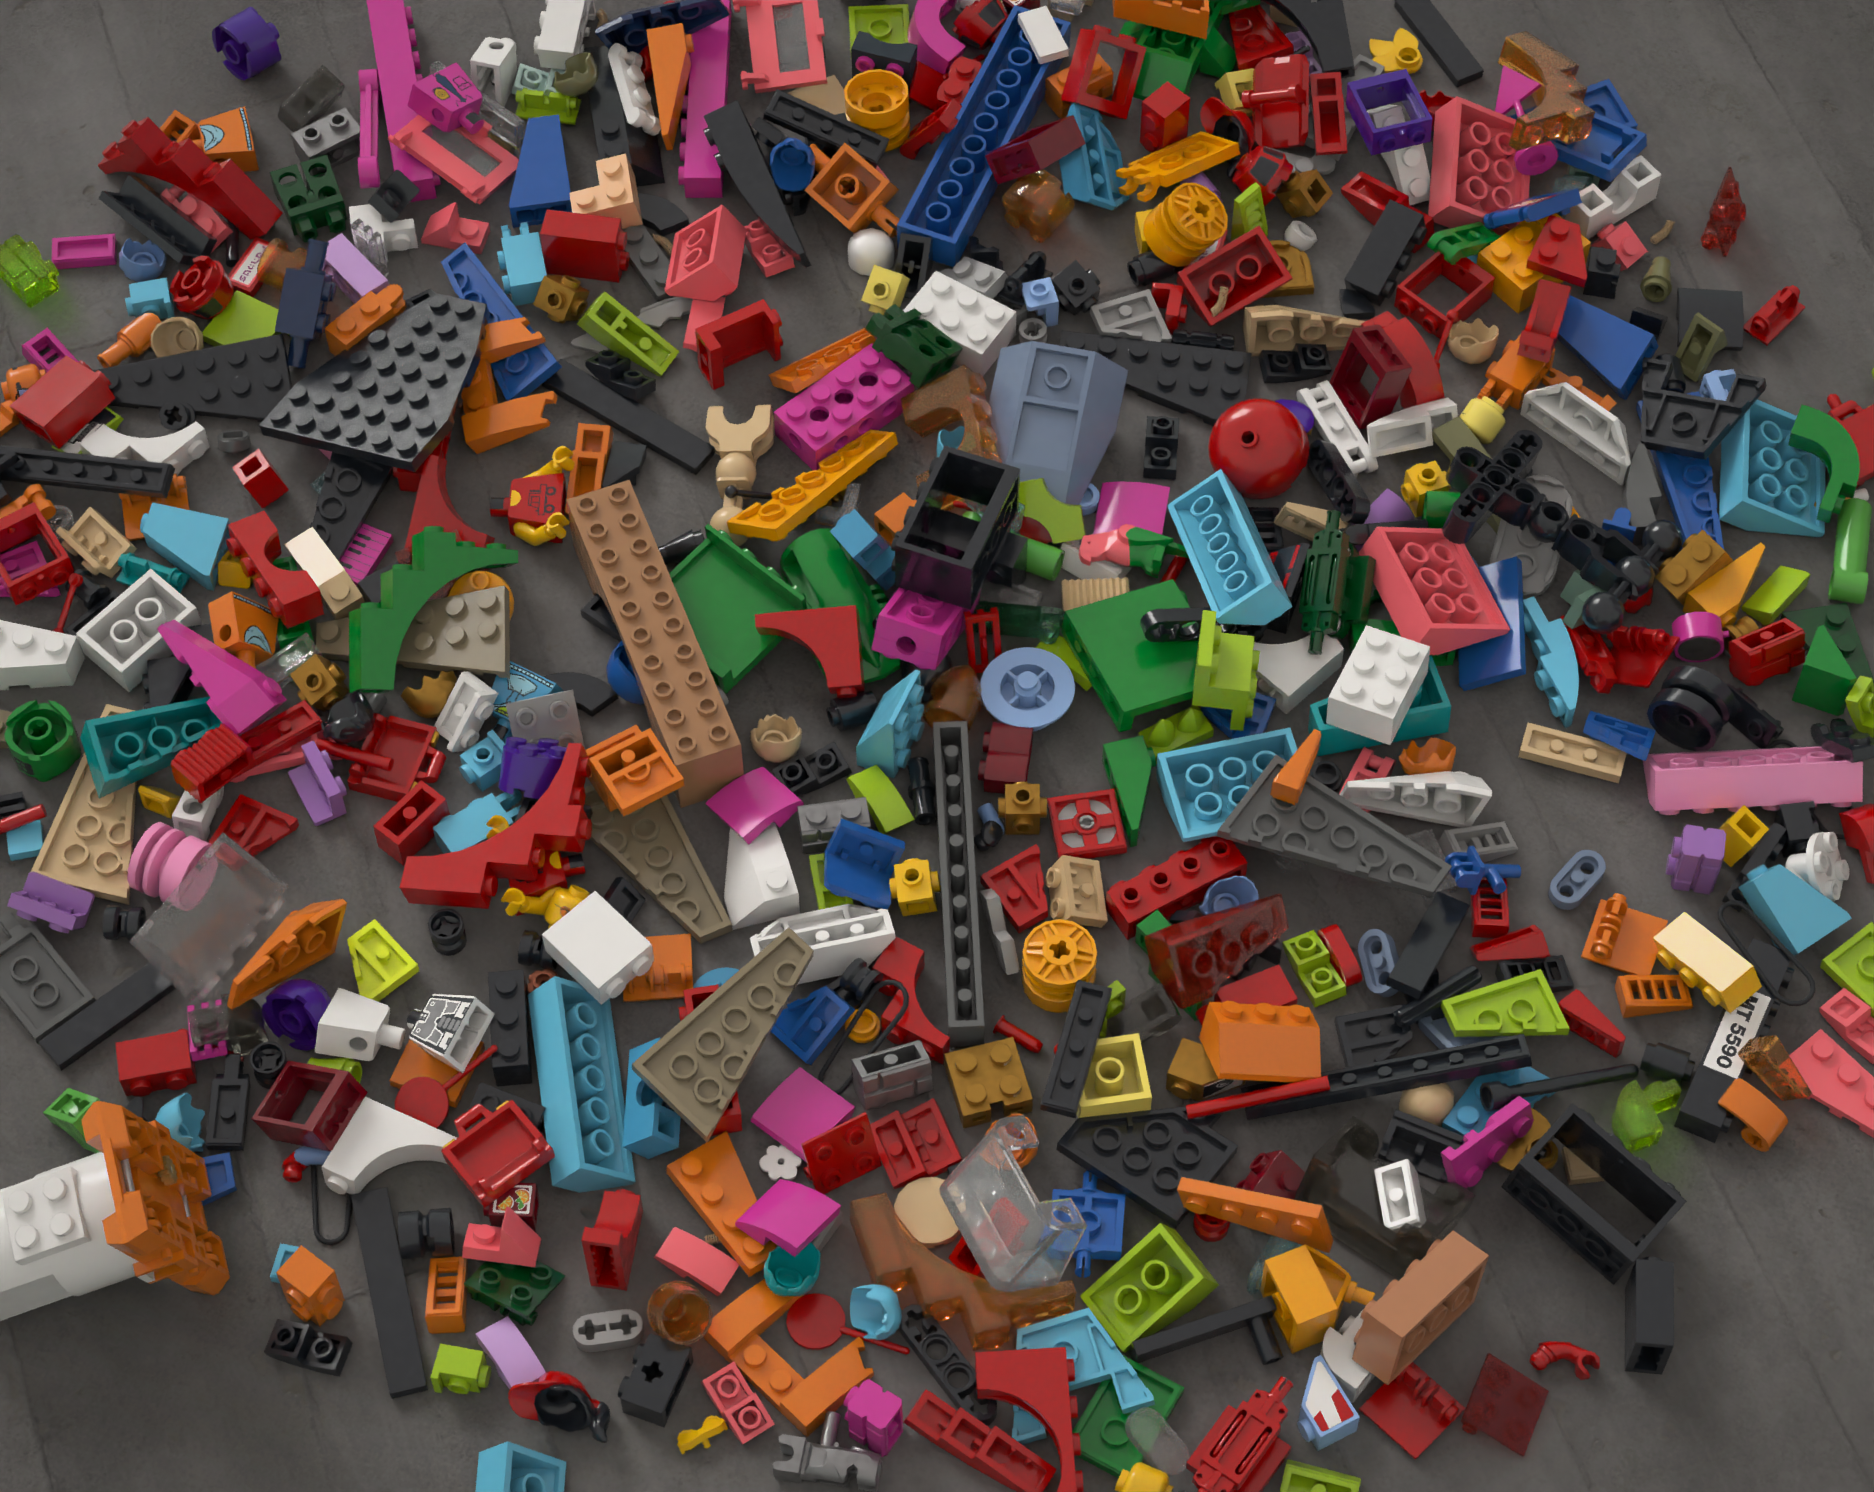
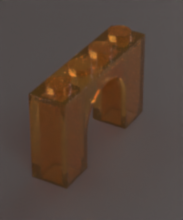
(952, 399)

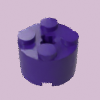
(247, 43)
(529, 765)

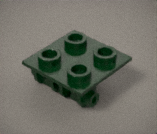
(513, 1288)

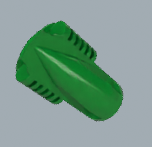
(833, 580)

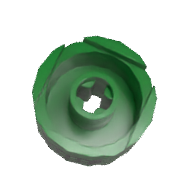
(42, 739)

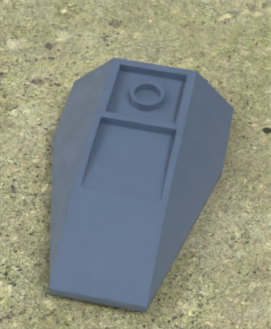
(1055, 414)

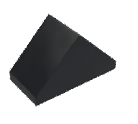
(914, 261)

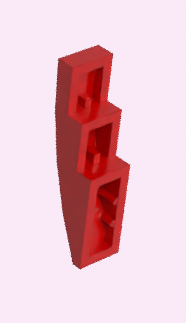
(978, 1445)

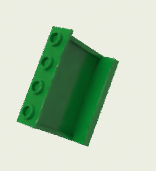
(721, 595)
(1119, 660)

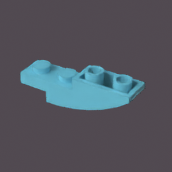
(1557, 661)

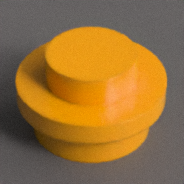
(866, 1028)

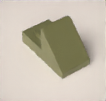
(1699, 346)

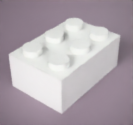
(967, 318)
(127, 632)
(1378, 685)

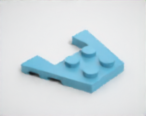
(1094, 1361)

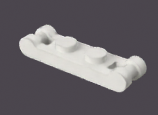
(632, 89)
(1337, 426)

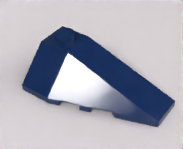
(631, 26)

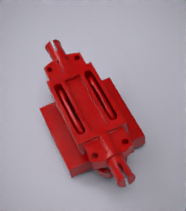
(1243, 1445)

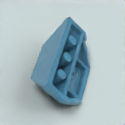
(1090, 169)

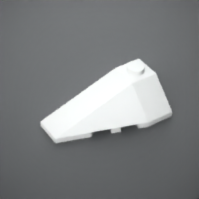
(1432, 797)
(759, 880)

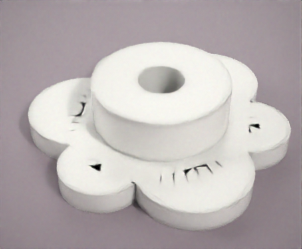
(775, 1155)

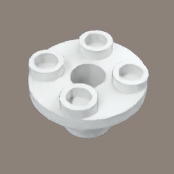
(1821, 865)

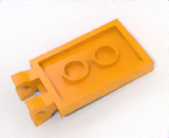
(1175, 163)

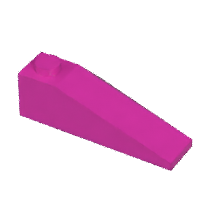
(237, 691)

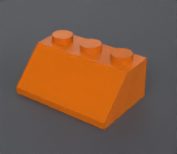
(1261, 1042)

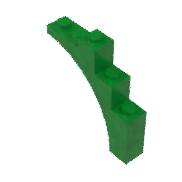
(379, 628)

